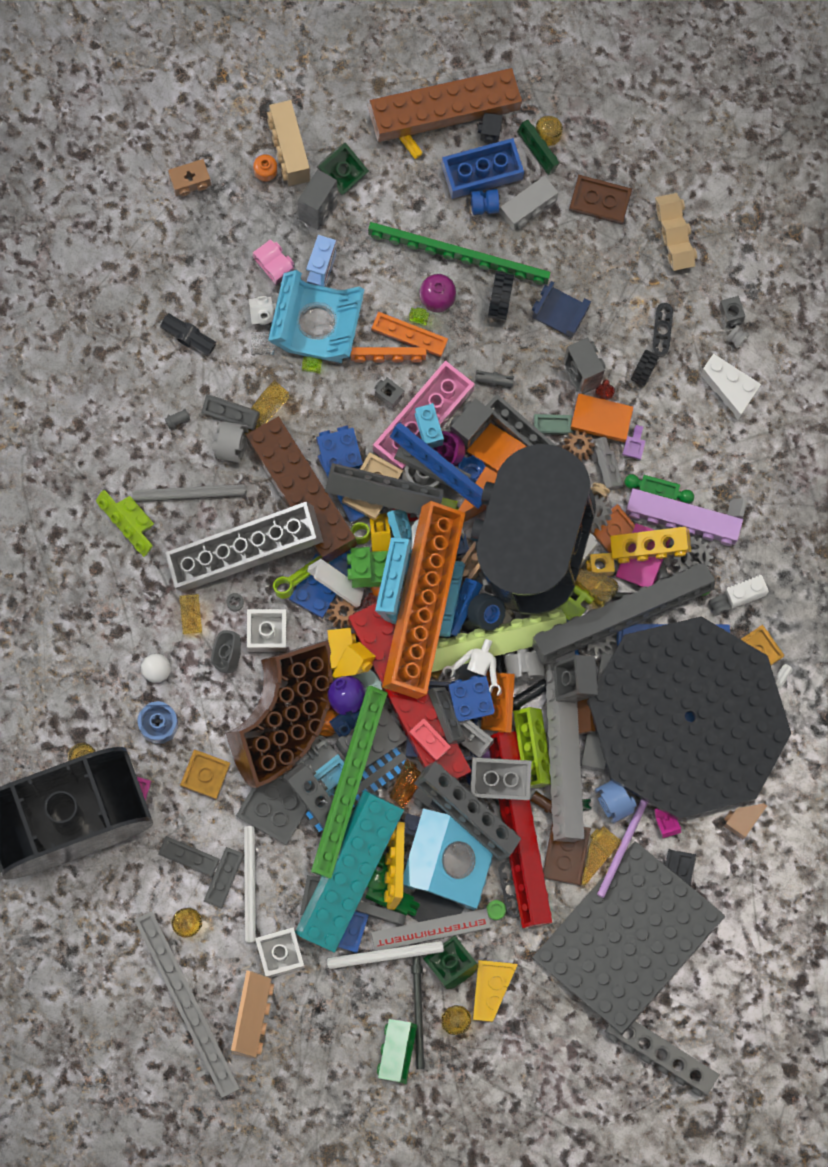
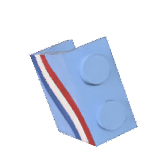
(321, 261)

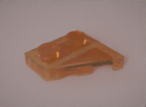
(404, 786)

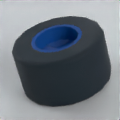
(486, 611)

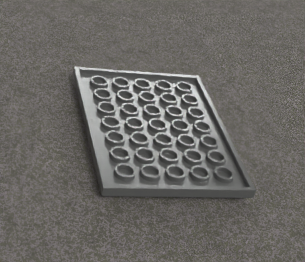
(630, 942)

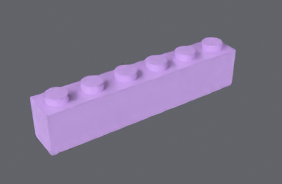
(678, 514)

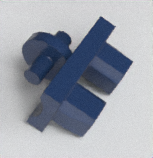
(344, 723)

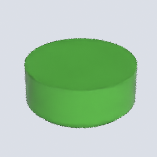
(496, 910)

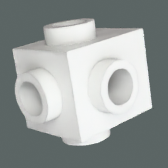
(262, 310)

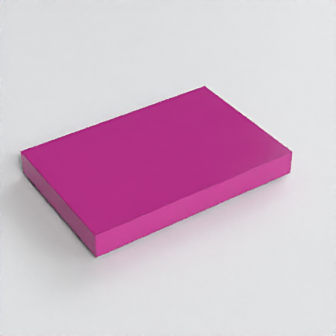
(641, 572)

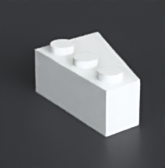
(730, 384)

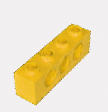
(621, 542)

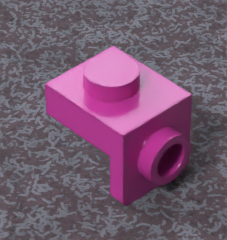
(667, 824)

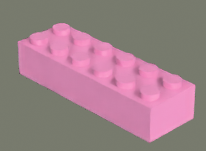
(447, 392)

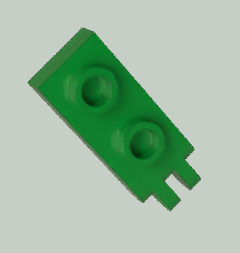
(403, 907)

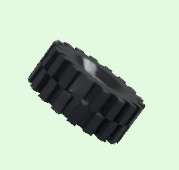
(501, 295)

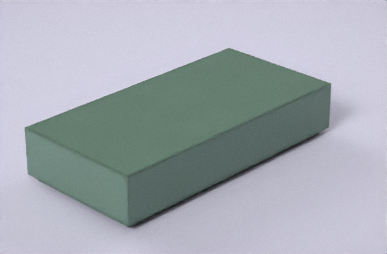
(553, 424)

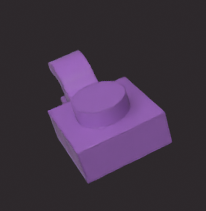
(634, 445)

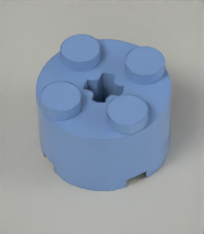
(149, 716)
(615, 801)

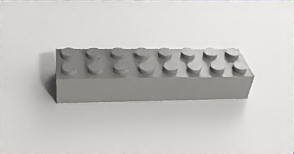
(244, 547)

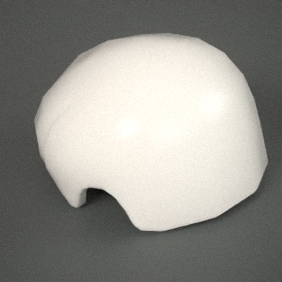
(155, 668)

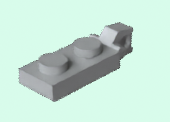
(608, 464)

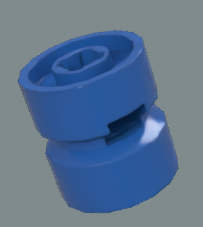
(485, 202)

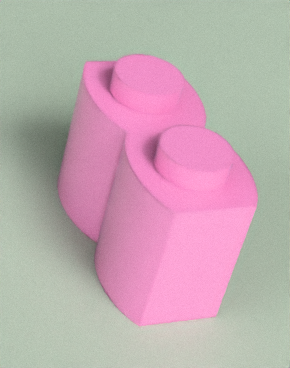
(273, 261)

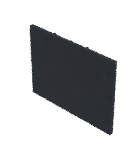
(433, 906)

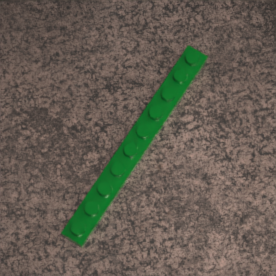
(452, 252)

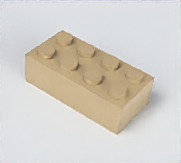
(288, 143)

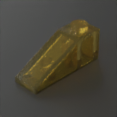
(269, 403)
(598, 585)
(600, 848)

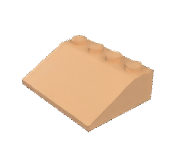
(251, 1015)

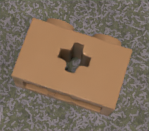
(198, 173)

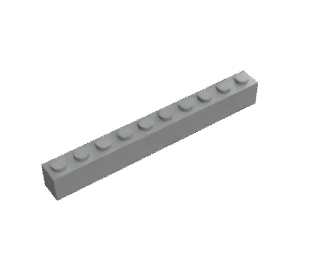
(564, 763)

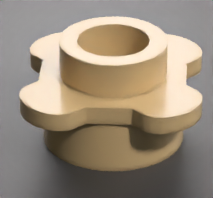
(600, 490)

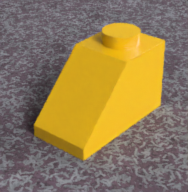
(380, 533)
(338, 642)
(354, 661)

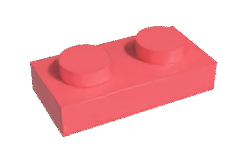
(430, 739)

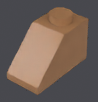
(743, 819)

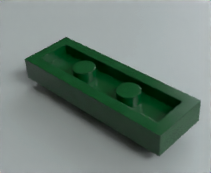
(538, 147)

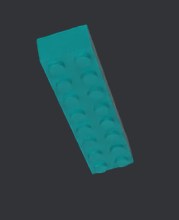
(358, 857)

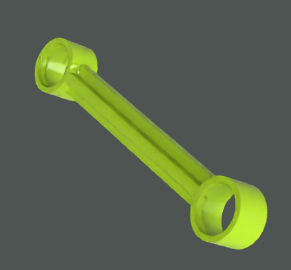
(302, 573)

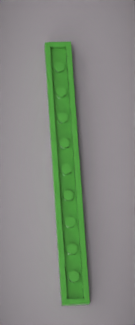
(349, 782)

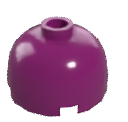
(437, 293)
(452, 449)

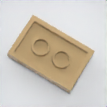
(379, 466)

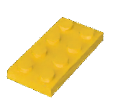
(395, 863)

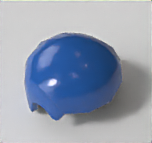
(472, 466)

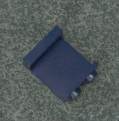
(560, 310)

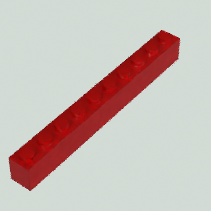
(525, 858)

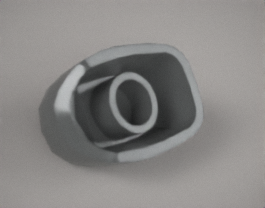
(226, 651)

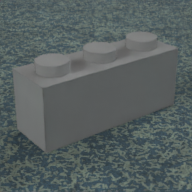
(529, 203)

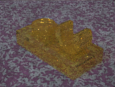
(190, 613)

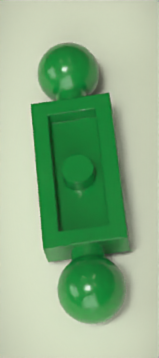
(659, 487)

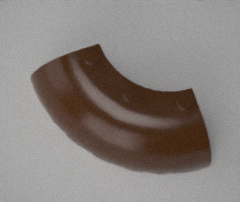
(286, 716)

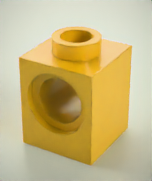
(606, 558)

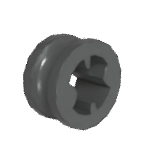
(236, 596)

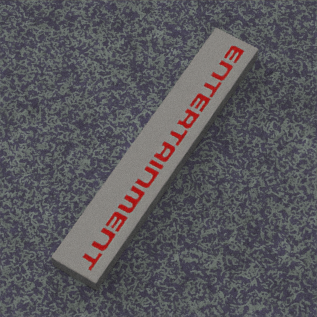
(431, 930)

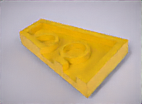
(491, 986)

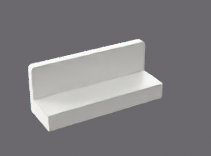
(336, 582)

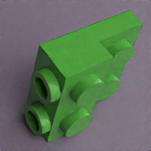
(366, 567)

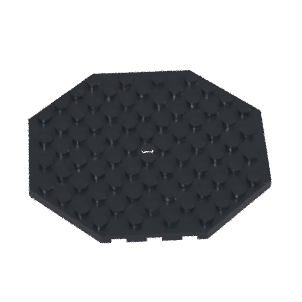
(682, 763)

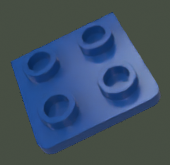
(339, 448)
(471, 698)

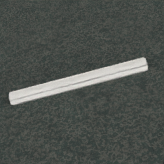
(249, 872)
(384, 955)

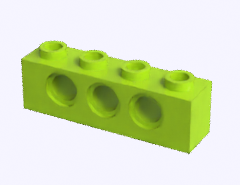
(533, 744)

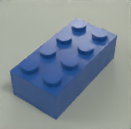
(482, 168)

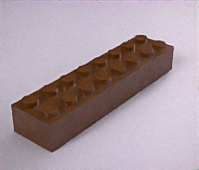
(299, 484)

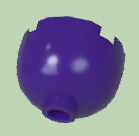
(346, 694)

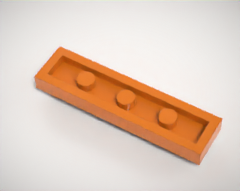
(409, 334)
(396, 354)

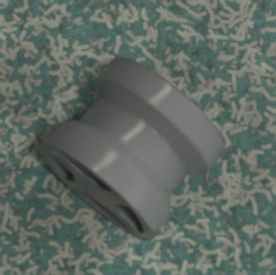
(720, 605)

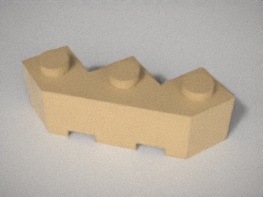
(675, 231)

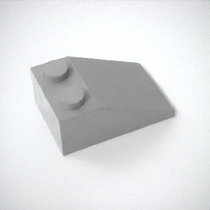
(500, 778)

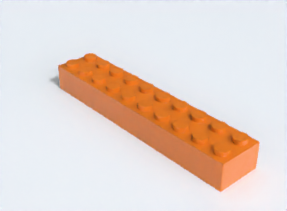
(423, 600)

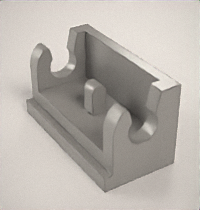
(476, 739)

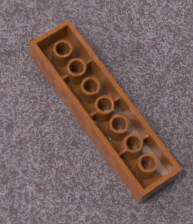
(444, 105)

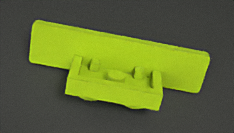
(129, 519)

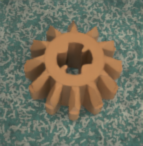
(583, 441)
(335, 612)

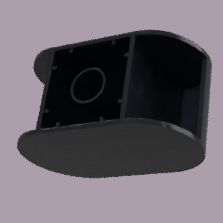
(535, 528)
(69, 812)

